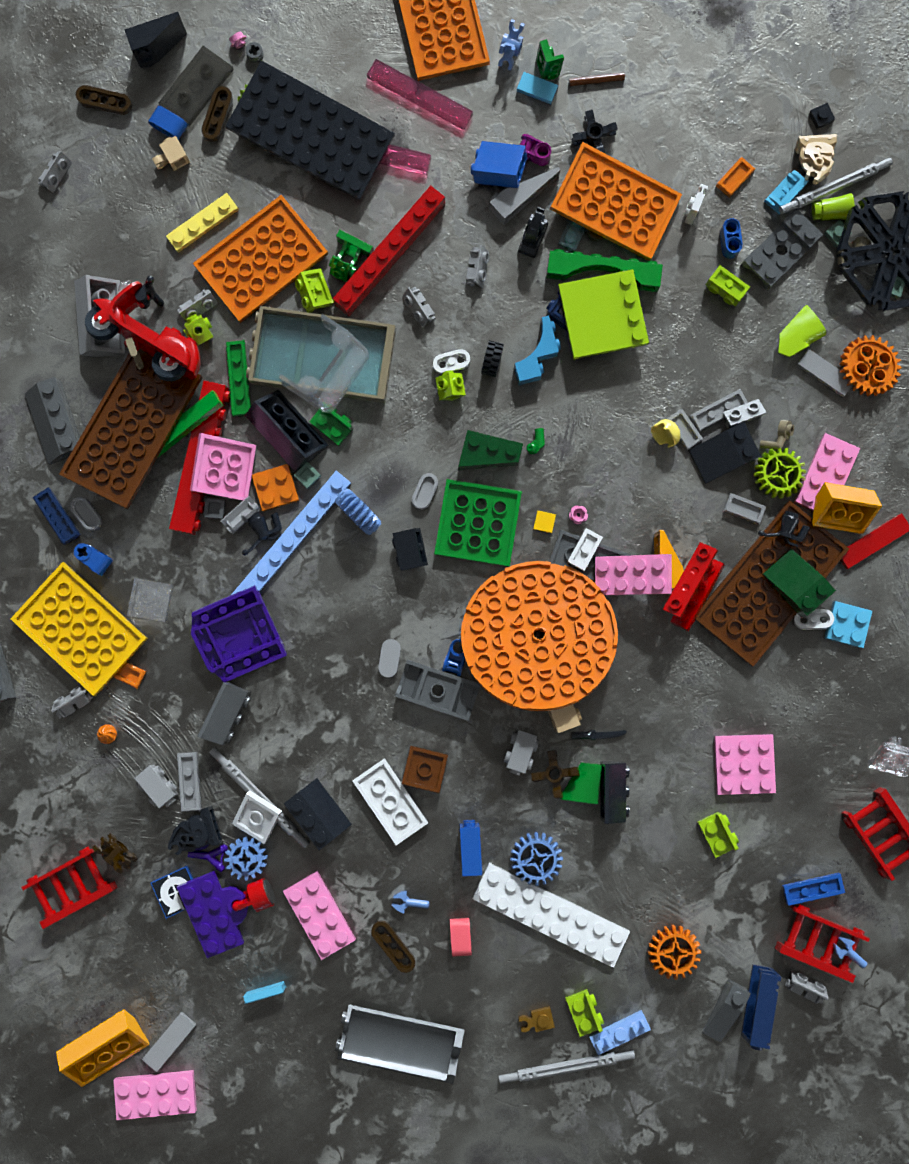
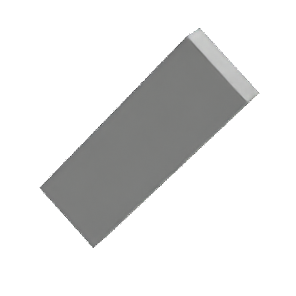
(824, 372)
(714, 412)
(189, 781)
(169, 1041)

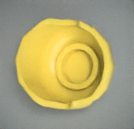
(666, 433)

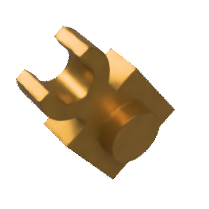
(540, 1019)

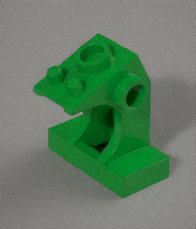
(352, 247)

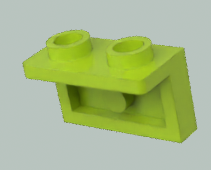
(727, 286)

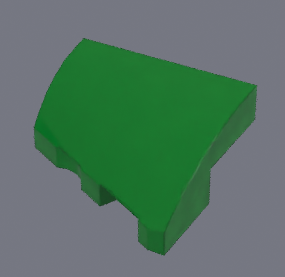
(586, 786)

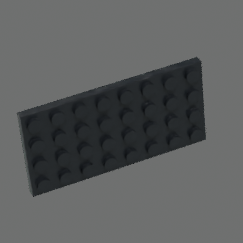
(310, 130)

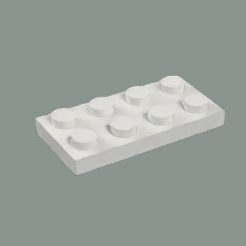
(390, 801)

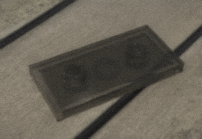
(196, 85)

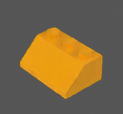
(845, 508)

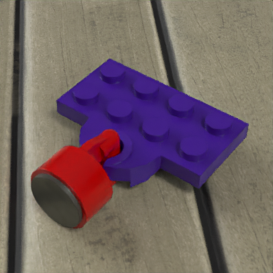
(220, 910)

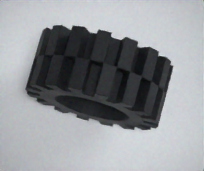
(492, 358)

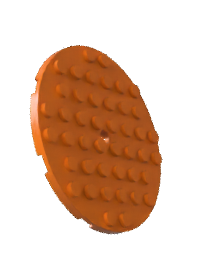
(531, 671)

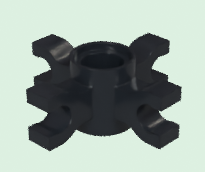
(593, 126)

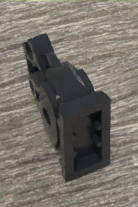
(533, 233)
(198, 830)

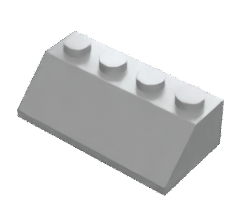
(86, 290)

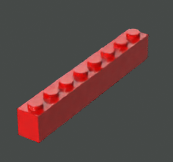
(389, 251)
(190, 503)

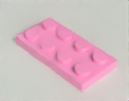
(830, 464)
(634, 574)
(319, 915)
(155, 1095)

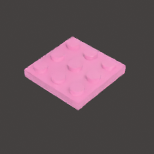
(222, 467)
(744, 764)

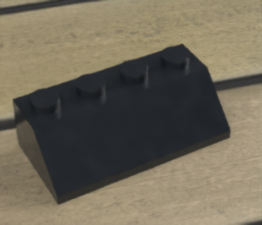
(286, 429)

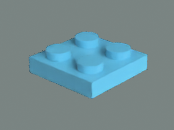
(849, 624)

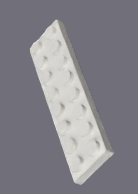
(551, 915)

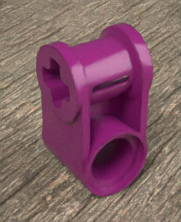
(534, 147)

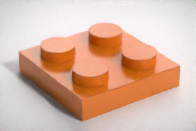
(275, 487)

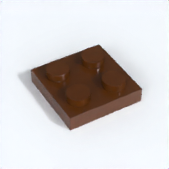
(424, 769)

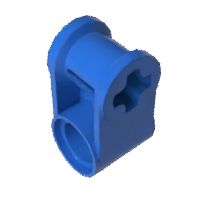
(94, 560)
(455, 659)

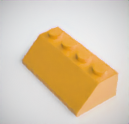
(101, 1048)

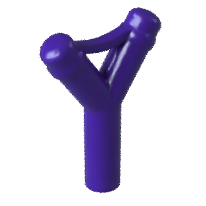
(210, 856)

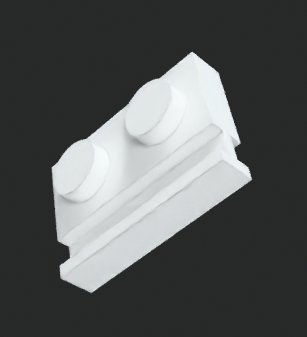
(694, 204)

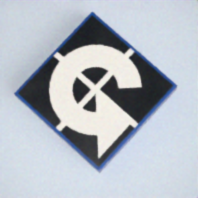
(167, 893)

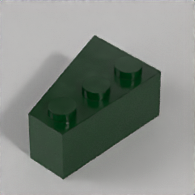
(488, 451)

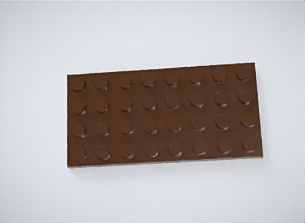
(128, 431)
(745, 607)

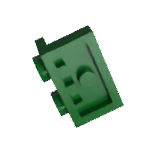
(547, 63)
(332, 425)

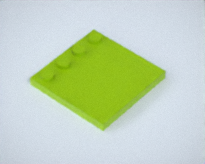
(603, 314)

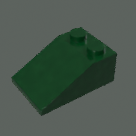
(799, 583)

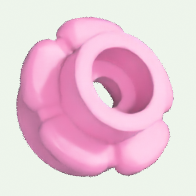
(238, 40)
(583, 514)

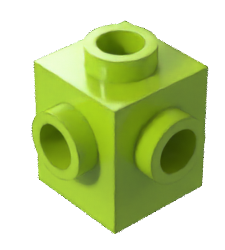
(201, 335)
(450, 386)

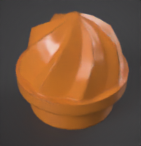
(107, 734)

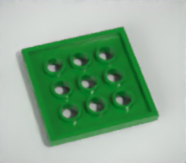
(491, 495)

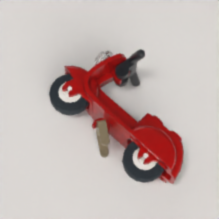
(170, 350)

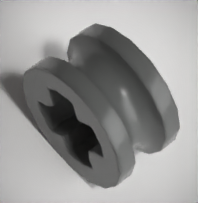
(254, 58)

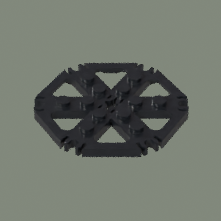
(878, 253)

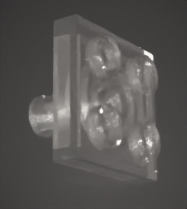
(150, 600)
(891, 758)

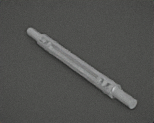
(836, 185)
(237, 775)
(567, 1067)

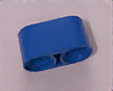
(167, 122)
(731, 238)

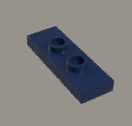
(56, 516)

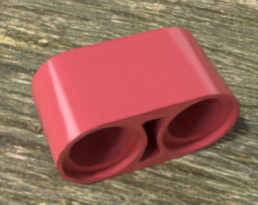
(460, 937)

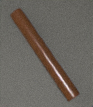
(596, 79)

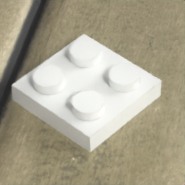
(256, 817)

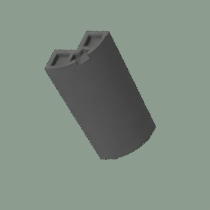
(400, 1044)

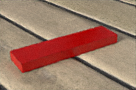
(875, 540)

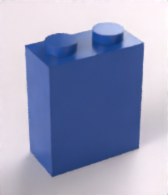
(499, 164)
(470, 848)

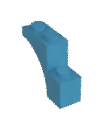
(548, 347)

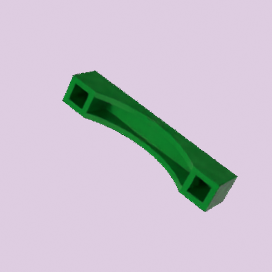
(565, 265)

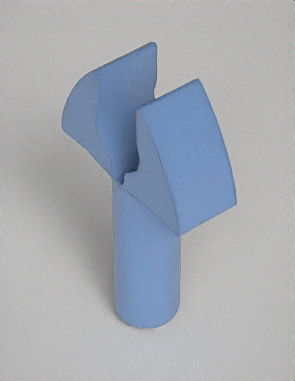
(409, 902)
(849, 952)

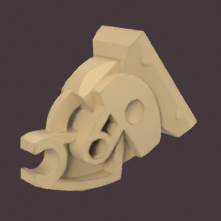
(816, 155)

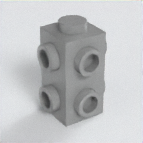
(520, 756)
(157, 787)

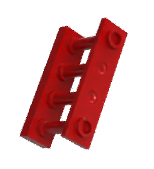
(694, 586)
(893, 816)
(68, 906)
(807, 955)

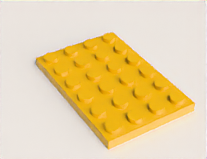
(79, 629)

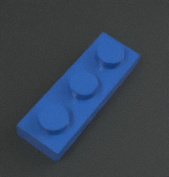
(813, 889)

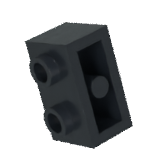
(409, 549)

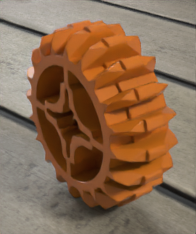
(682, 952)

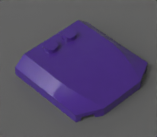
(236, 634)

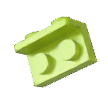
(313, 290)
(718, 834)
(584, 1013)

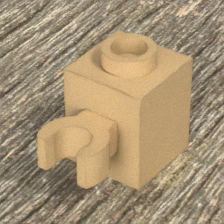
(172, 154)

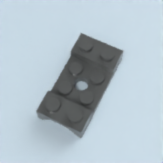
(795, 236)
(417, 687)

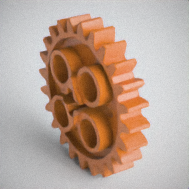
(884, 371)

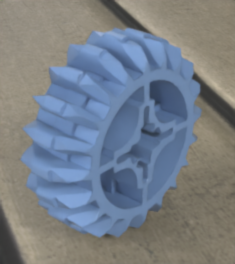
(358, 511)
(545, 856)

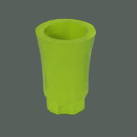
(832, 208)

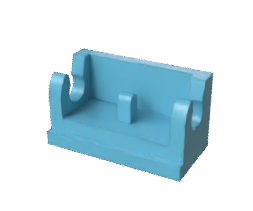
(786, 190)

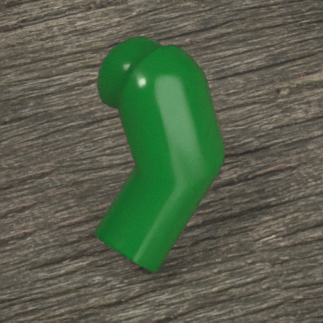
(537, 444)

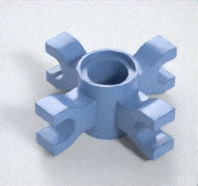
(511, 44)

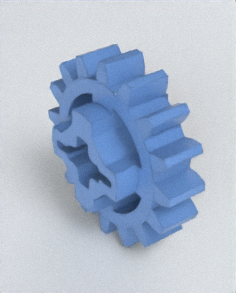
(254, 857)

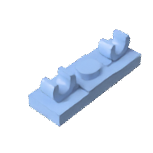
(619, 1032)

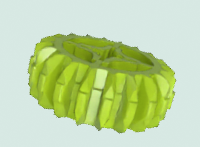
(782, 480)

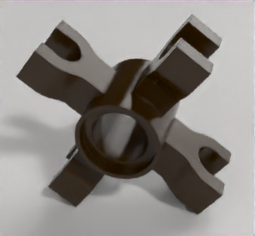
(553, 761)
(115, 853)

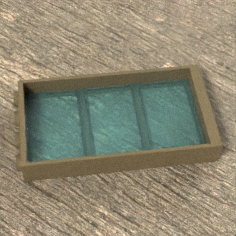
(301, 346)

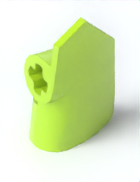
(800, 332)

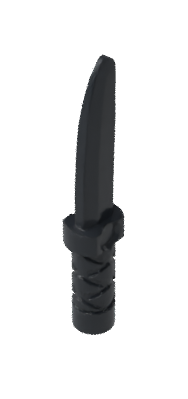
(593, 735)

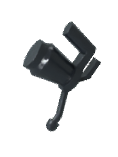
(788, 525)
(259, 526)

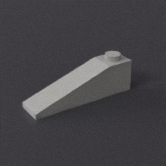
(513, 200)

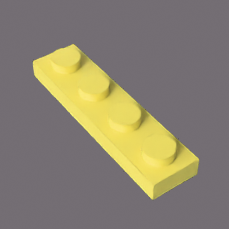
(202, 222)

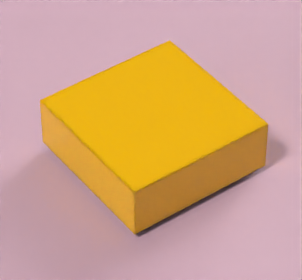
(544, 521)

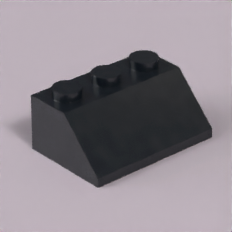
(613, 792)
(317, 814)

